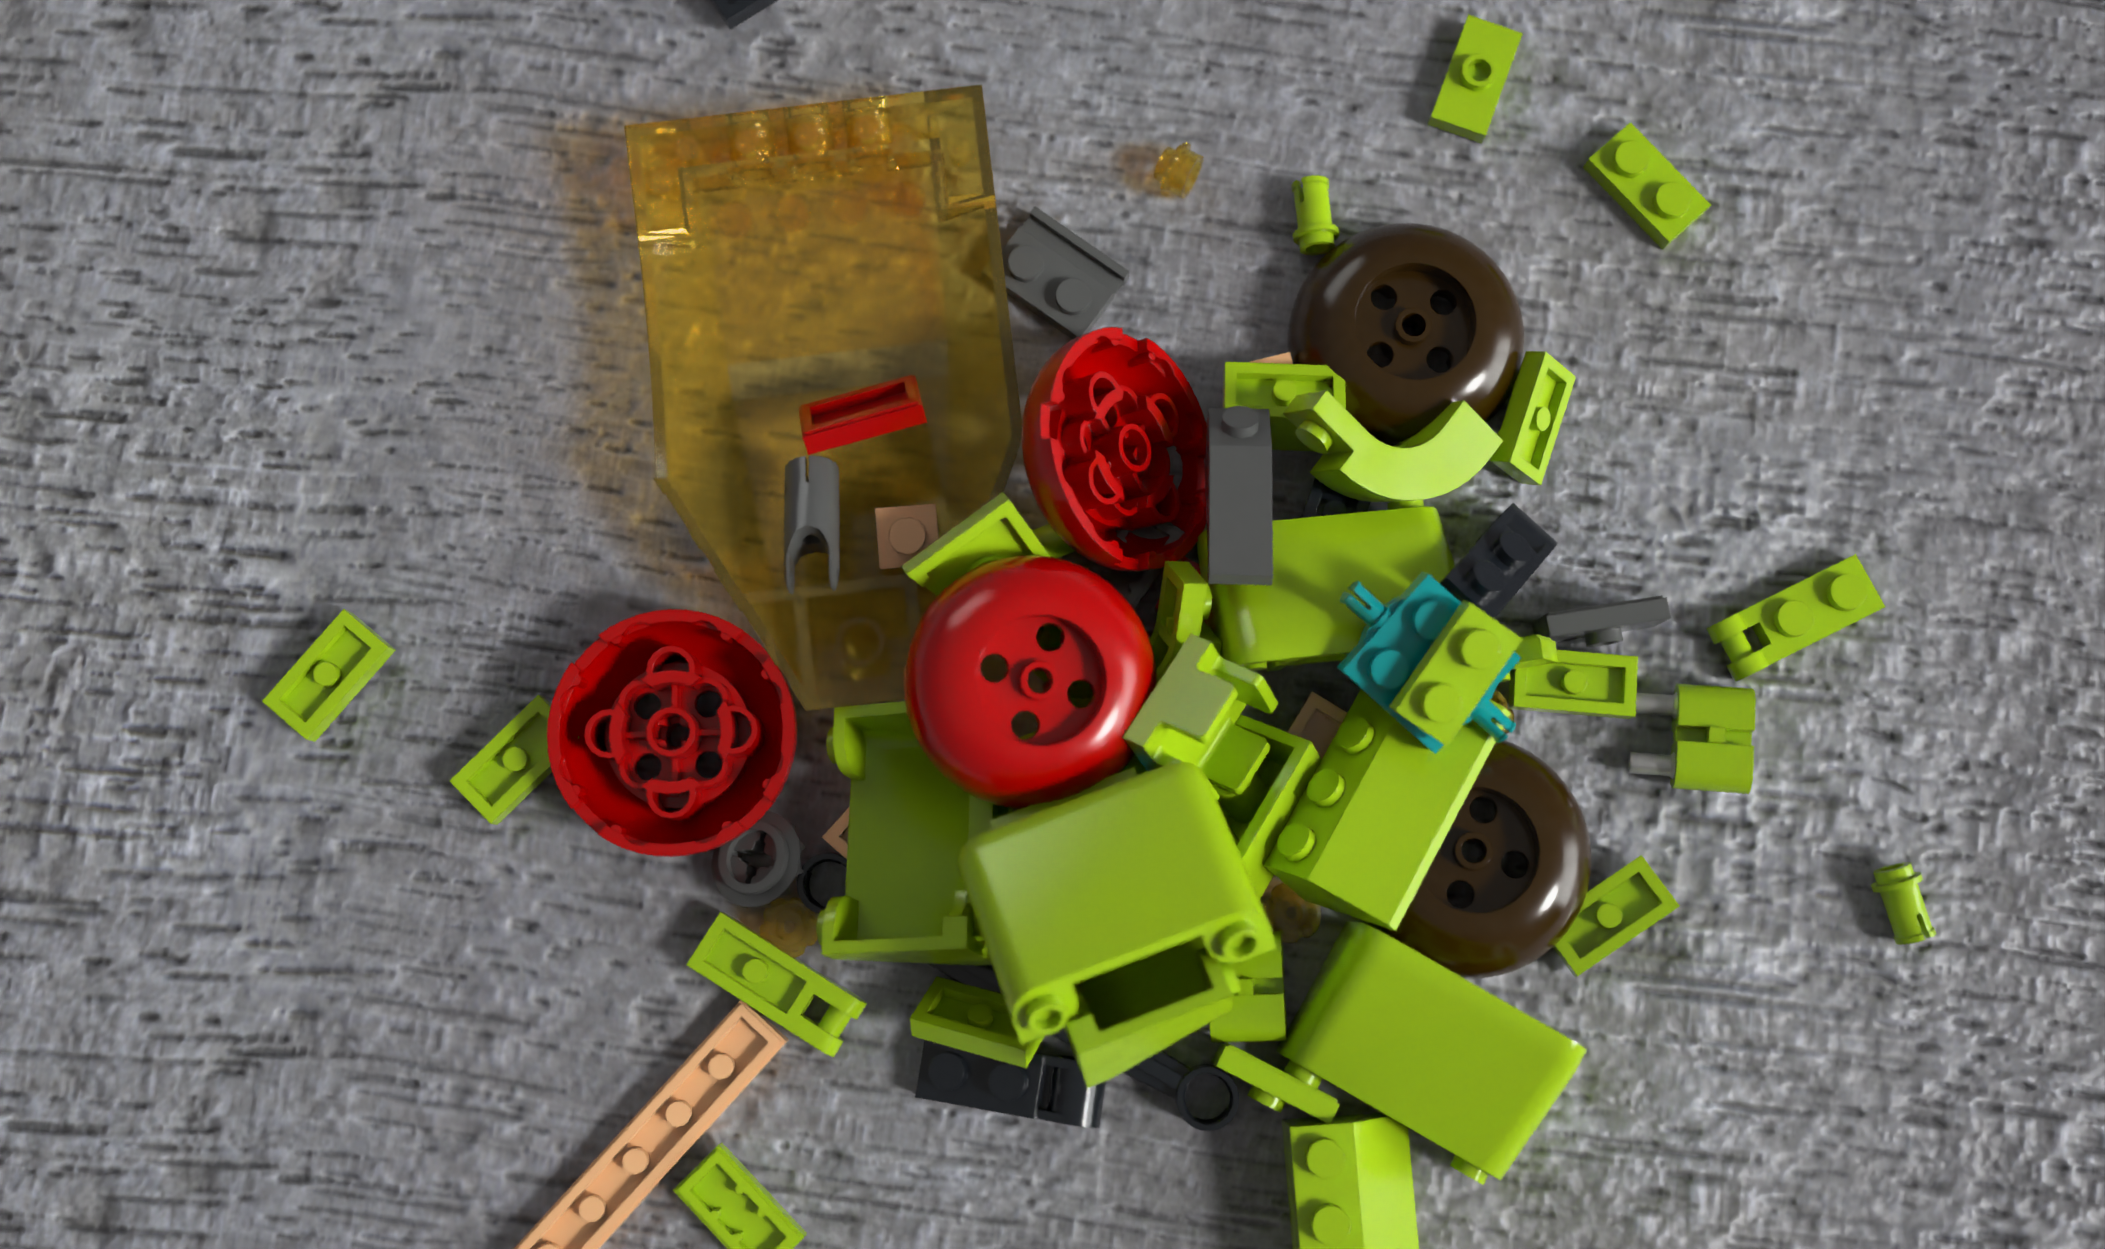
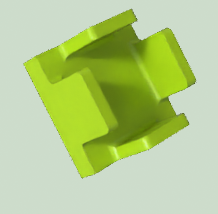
(1195, 716)

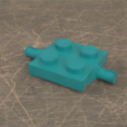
(1396, 642)

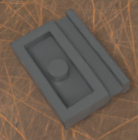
(1060, 275)

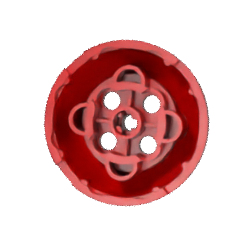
(1100, 453)
(677, 659)
(968, 720)

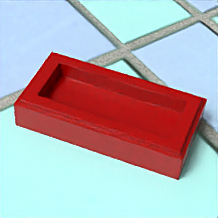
(861, 414)

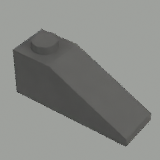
(1239, 496)

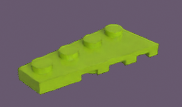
(983, 537)

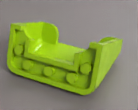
(1313, 564)
(902, 848)
(1107, 887)
(1143, 1003)
(1429, 1050)

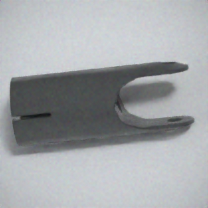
(811, 515)

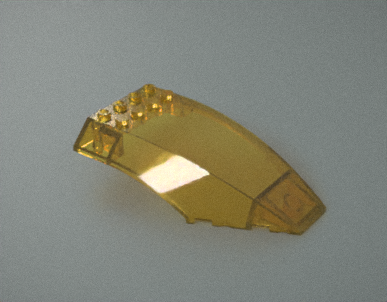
(803, 266)

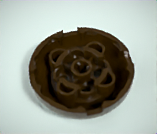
(1410, 262)
(1508, 917)

